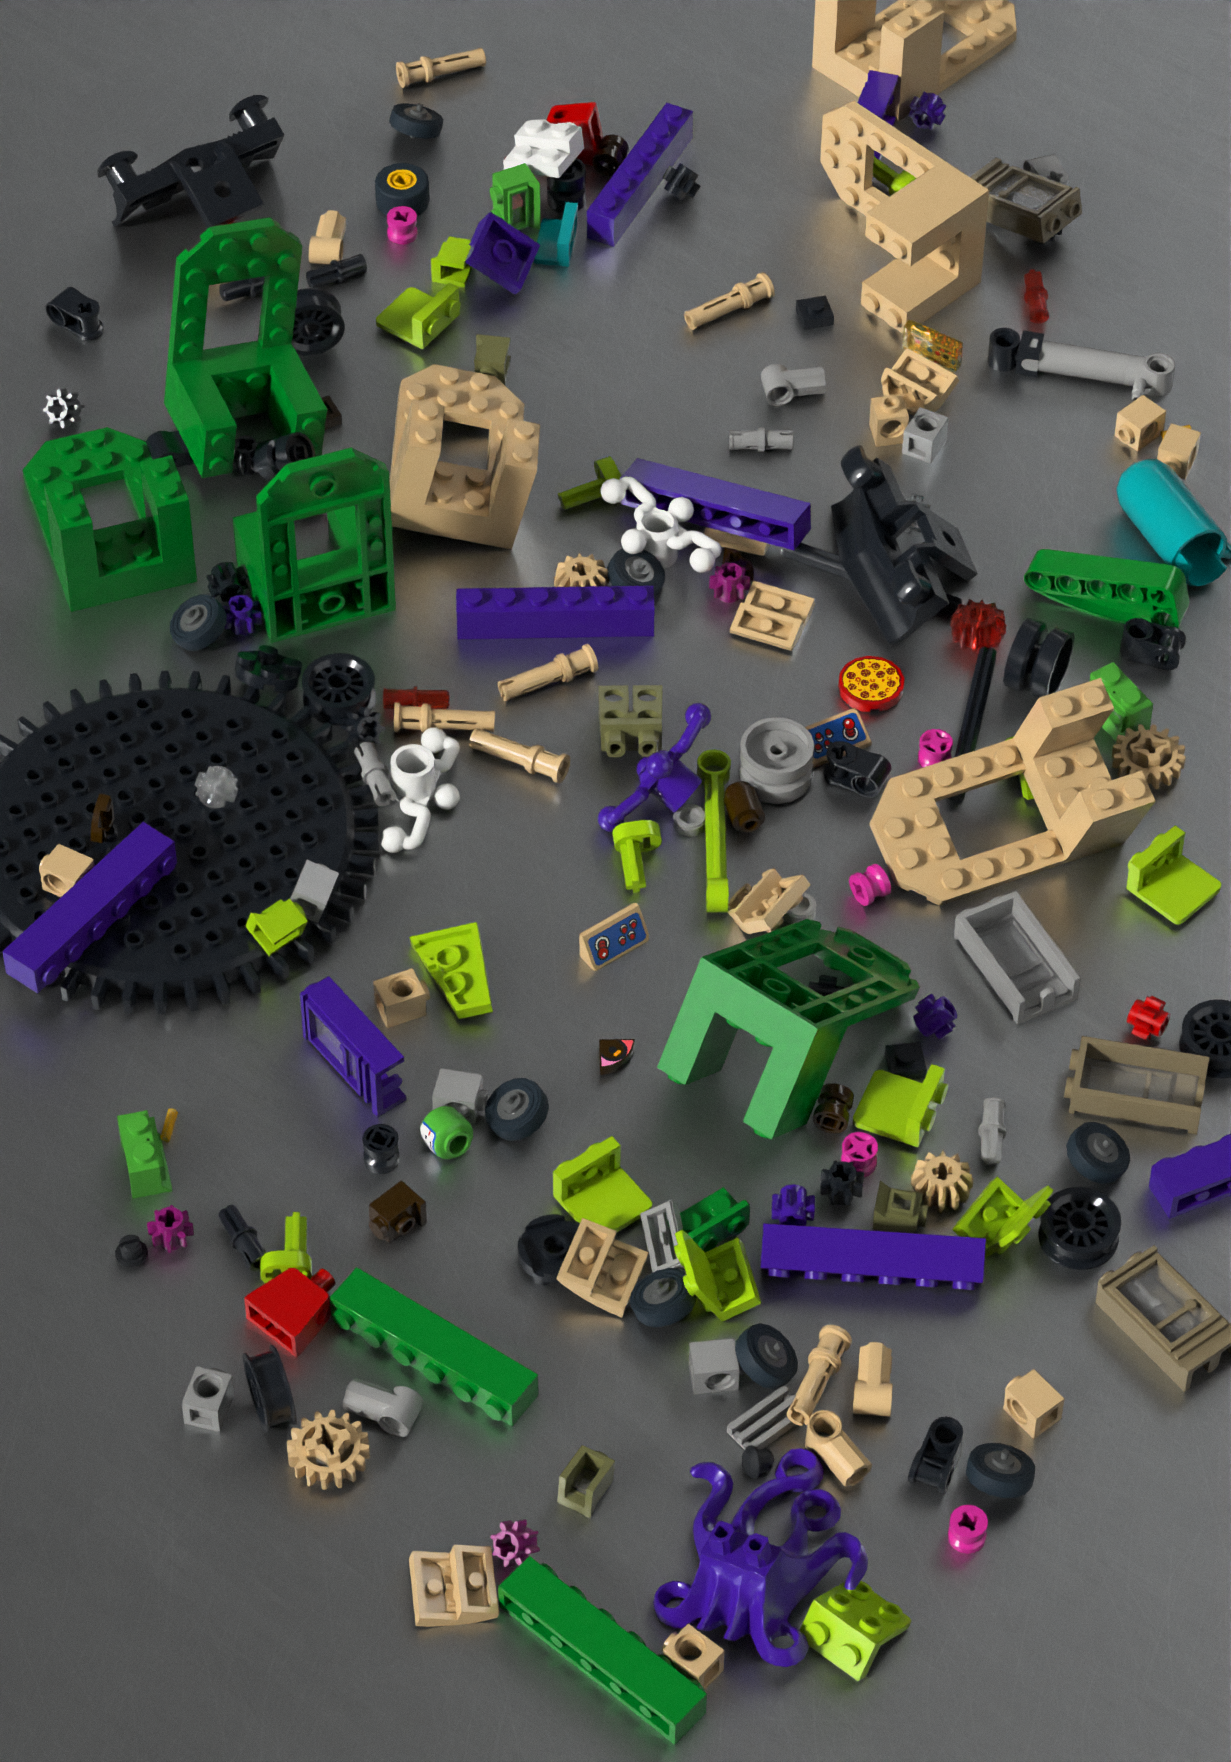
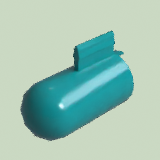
(1173, 521)

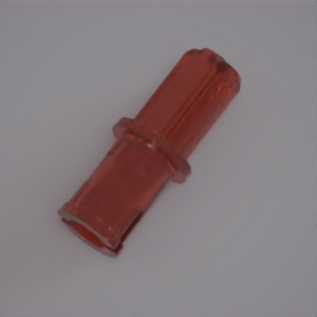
(1036, 297)
(413, 697)

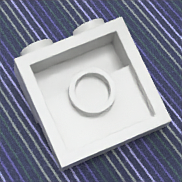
(546, 147)

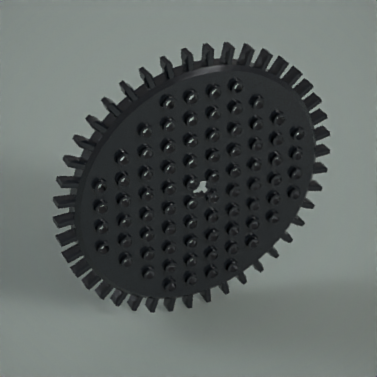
(273, 740)

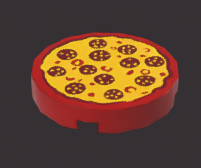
(871, 683)

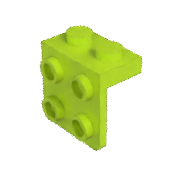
(419, 316)
(1169, 879)
(901, 1106)
(598, 1188)
(1001, 1216)
(719, 1276)
(852, 1626)

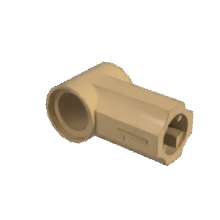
(328, 240)
(873, 1386)
(837, 1449)

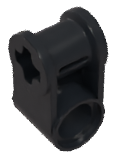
(76, 314)
(1148, 643)
(858, 771)
(936, 1460)

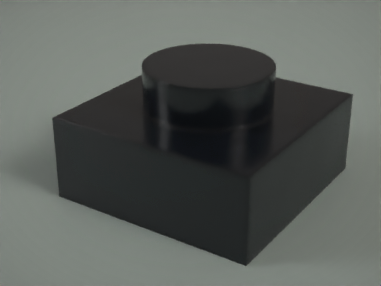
(814, 312)
(906, 1060)

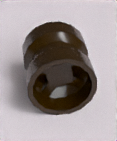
(610, 154)
(833, 1108)

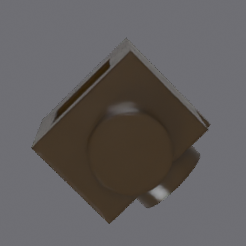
(396, 1212)

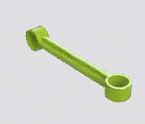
(715, 827)

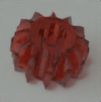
(978, 625)

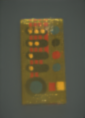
(932, 345)

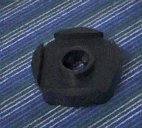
(268, 668)
(535, 1244)

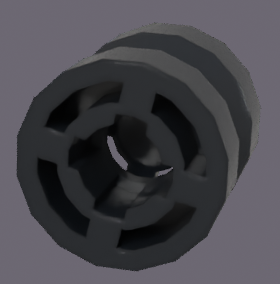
(381, 1148)

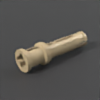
(427, 69)
(741, 296)
(562, 668)
(424, 718)
(533, 758)
(823, 1363)

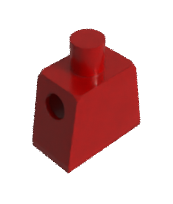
(584, 116)
(291, 1308)

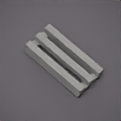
(651, 1237)
(756, 1412)

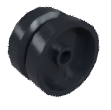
(1038, 658)

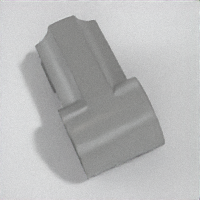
(783, 384)
(392, 1409)

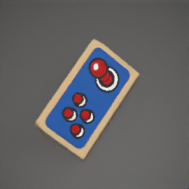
(840, 727)
(613, 937)

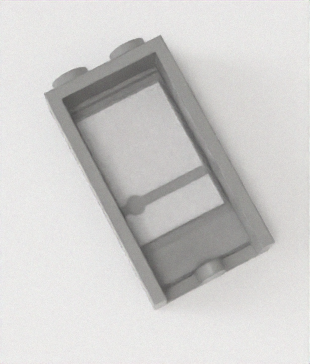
(1017, 957)

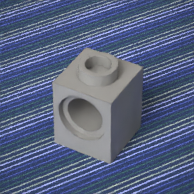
(925, 435)
(314, 889)
(460, 1091)
(714, 1366)
(208, 1411)

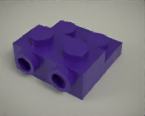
(502, 252)

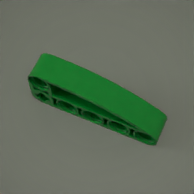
(1111, 586)

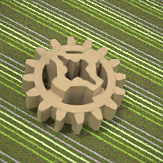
(1151, 752)
(313, 1459)

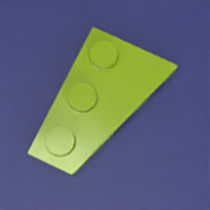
(457, 967)

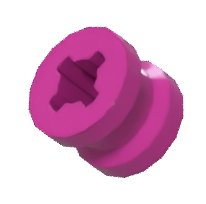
(402, 225)
(934, 747)
(870, 884)
(864, 1148)
(963, 1538)

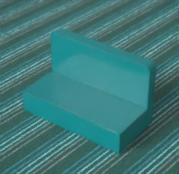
(558, 238)

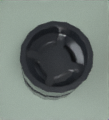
(568, 187)
(277, 452)

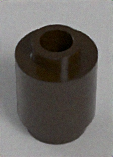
(744, 807)

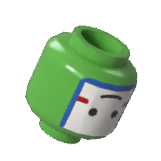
(446, 1132)

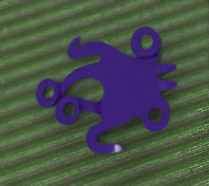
(745, 1577)

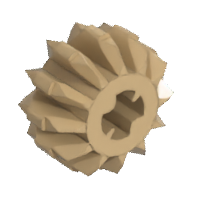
(581, 572)
(942, 1180)

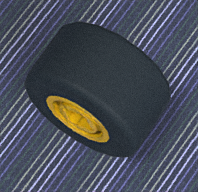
(402, 186)

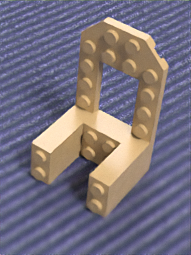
(907, 43)
(928, 226)
(453, 497)
(1065, 775)

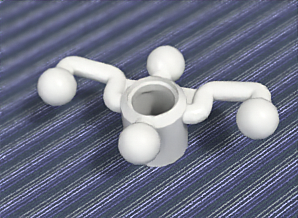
(659, 529)
(414, 782)

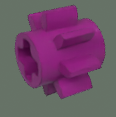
(729, 582)
(170, 1228)
(514, 1542)

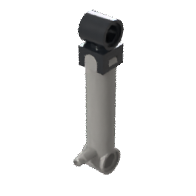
(1034, 354)

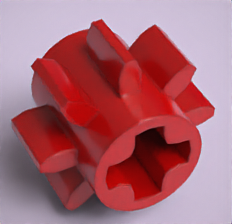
(1148, 1018)

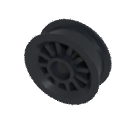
(316, 322)
(338, 686)
(1208, 1033)
(1082, 1247)
(269, 1388)

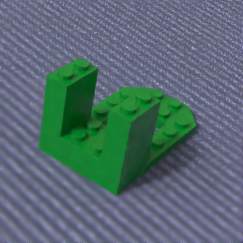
(245, 378)
(119, 558)
(332, 586)
(748, 992)

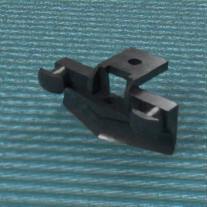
(220, 164)
(895, 586)

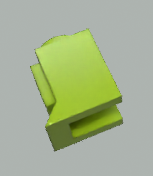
(451, 264)
(277, 925)

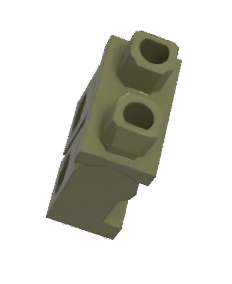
(634, 729)

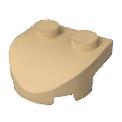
(919, 382)
(765, 904)

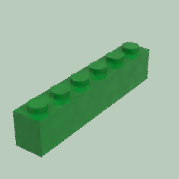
(434, 1347)
(603, 1649)

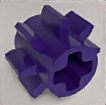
(927, 110)
(242, 615)
(935, 1016)
(793, 1206)

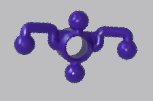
(663, 774)

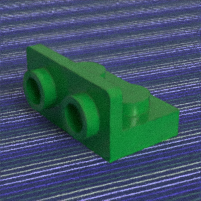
(715, 1219)

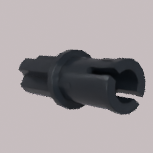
(336, 271)
(241, 288)
(242, 1237)

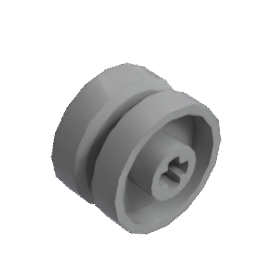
(777, 759)

